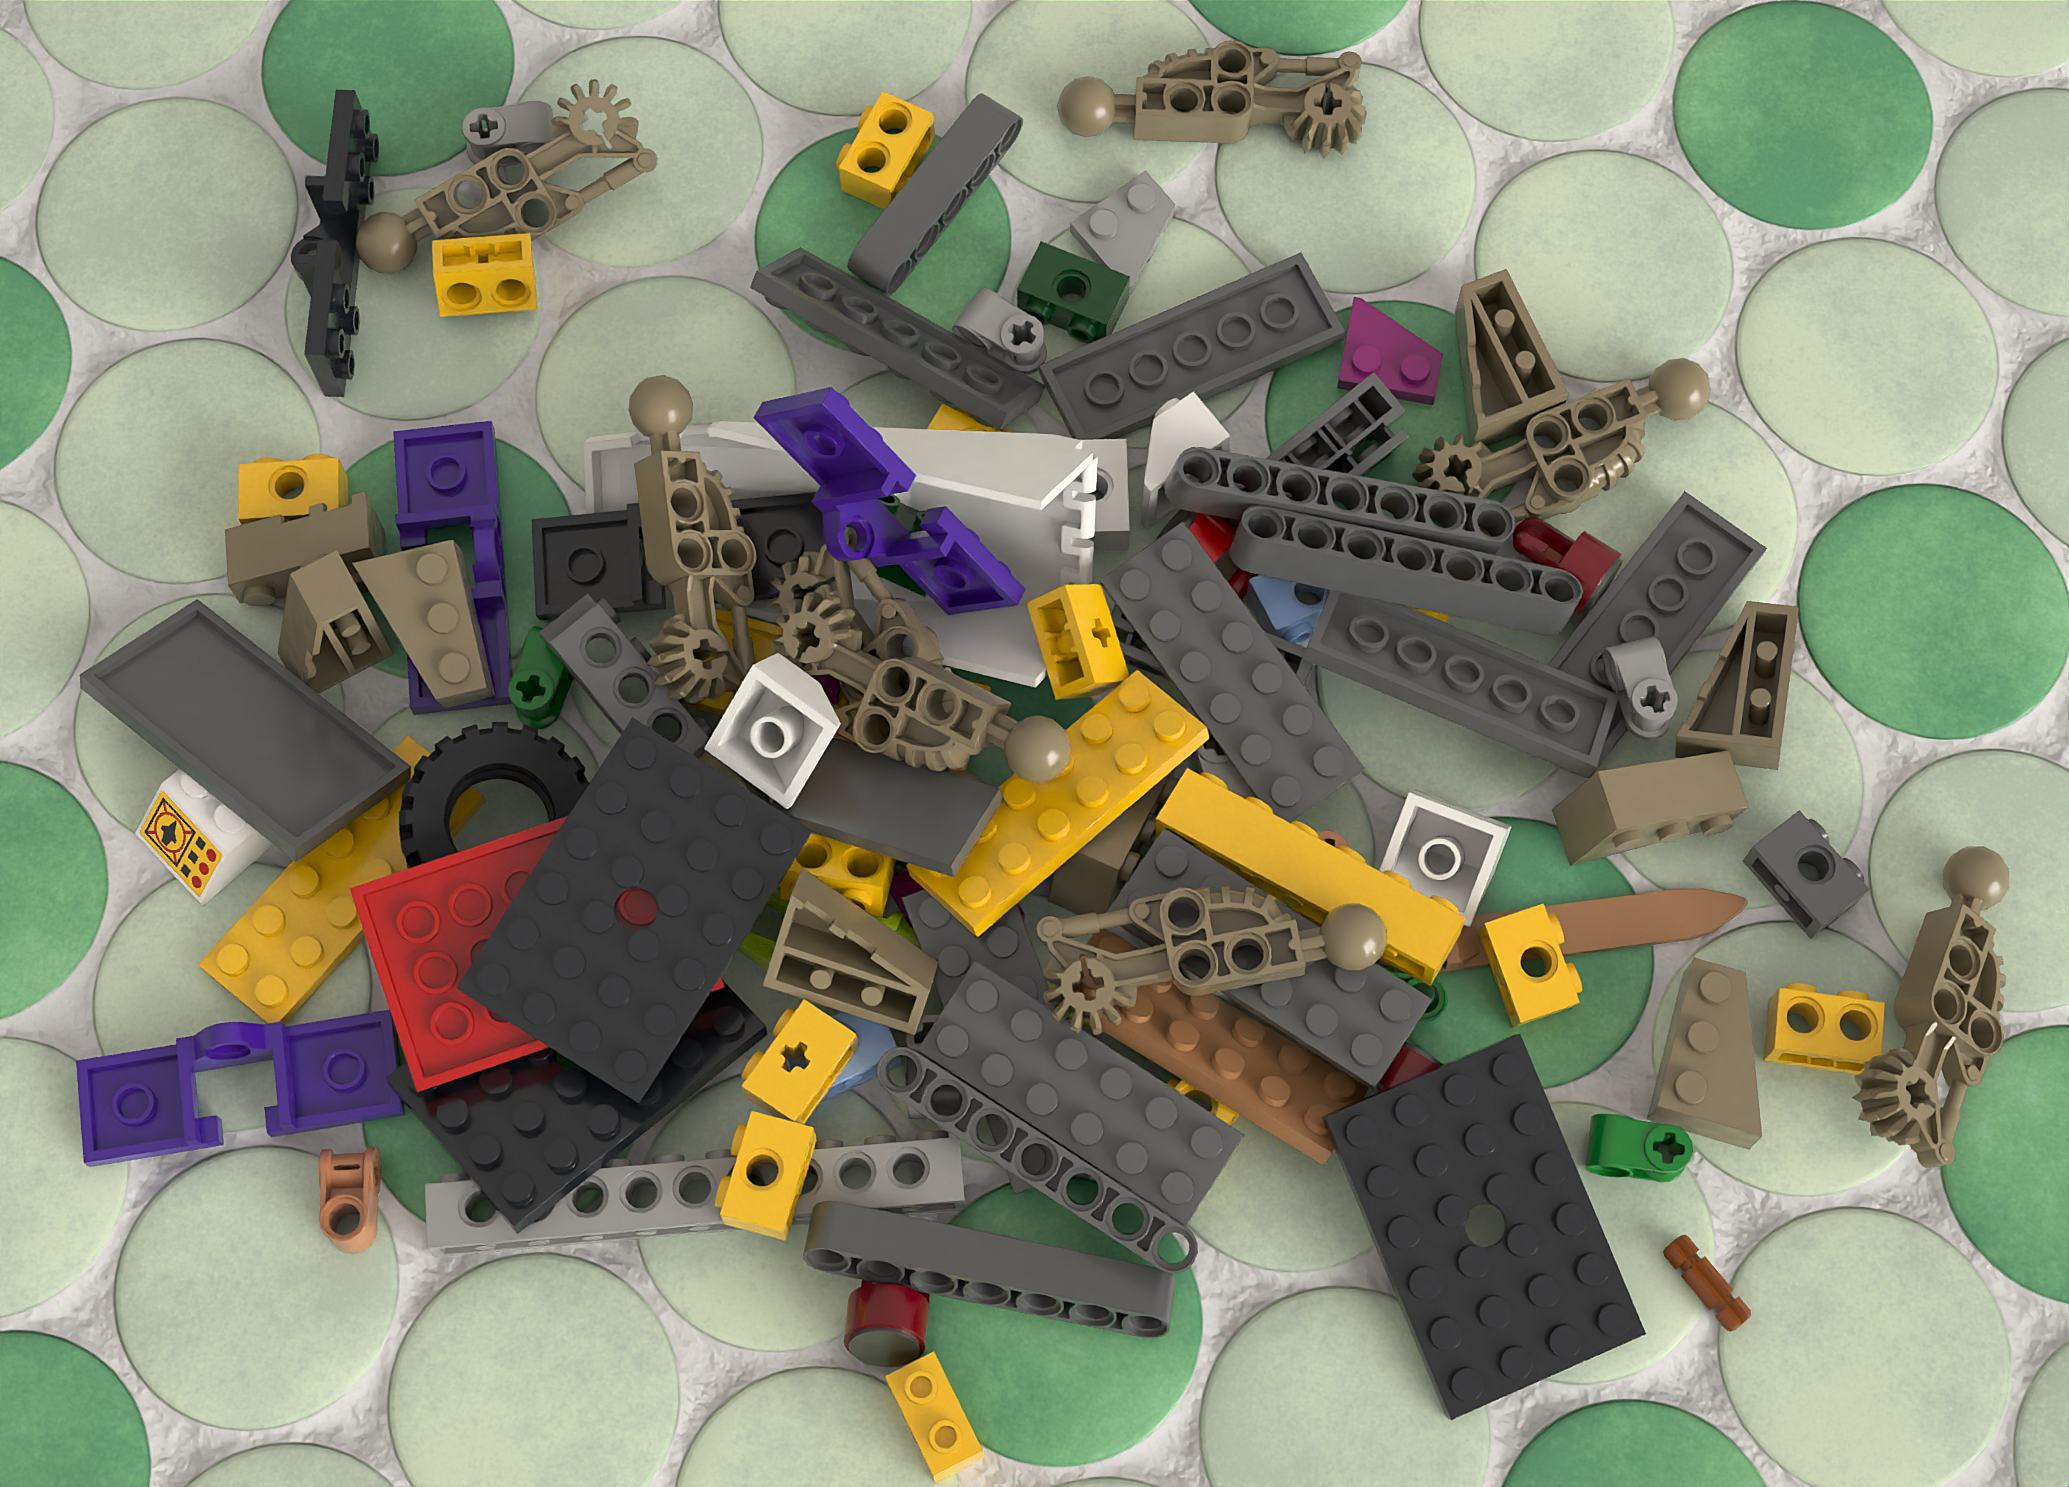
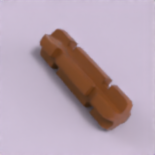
(1707, 1283)

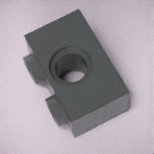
(1808, 902)

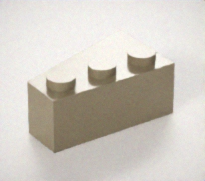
(1502, 361)
(270, 549)
(434, 617)
(328, 625)
(1746, 692)
(1649, 805)
(1100, 868)
(848, 959)
(1709, 1059)

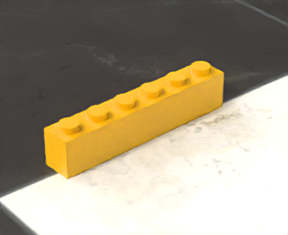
(1308, 872)

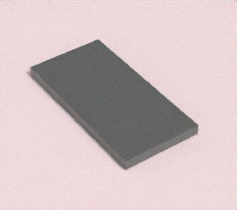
(246, 729)

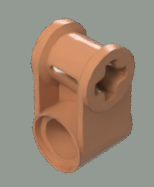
(349, 1186)

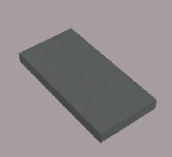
(894, 807)

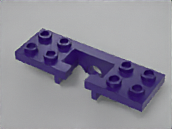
(857, 469)
(446, 481)
(323, 1071)

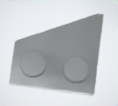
(1126, 226)

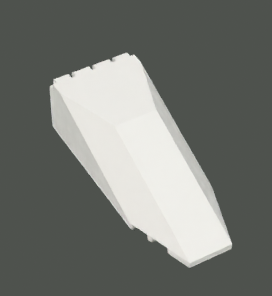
(1012, 489)

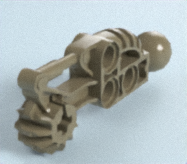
(1206, 90)
(390, 241)
(1581, 455)
(701, 533)
(893, 617)
(919, 727)
(1348, 937)
(1948, 1015)

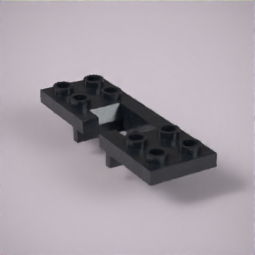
(333, 272)
(606, 556)

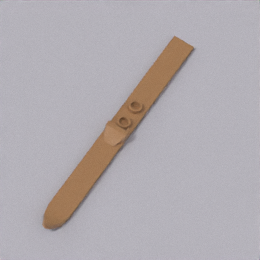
(1613, 924)

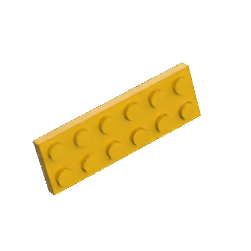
(1114, 759)
(308, 915)

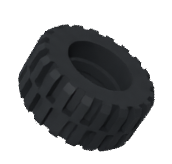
(477, 758)

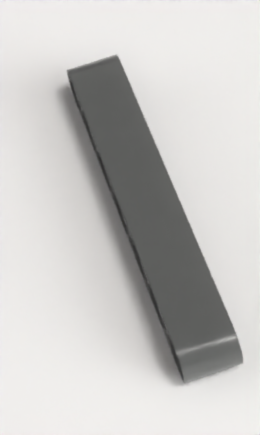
(1319, 488)
(1405, 570)
(1010, 1156)
(990, 1269)

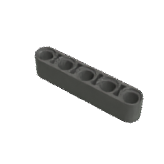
(935, 194)

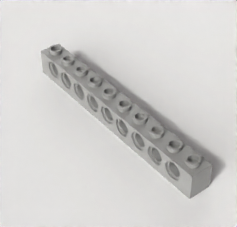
(939, 1190)

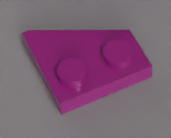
(1395, 354)

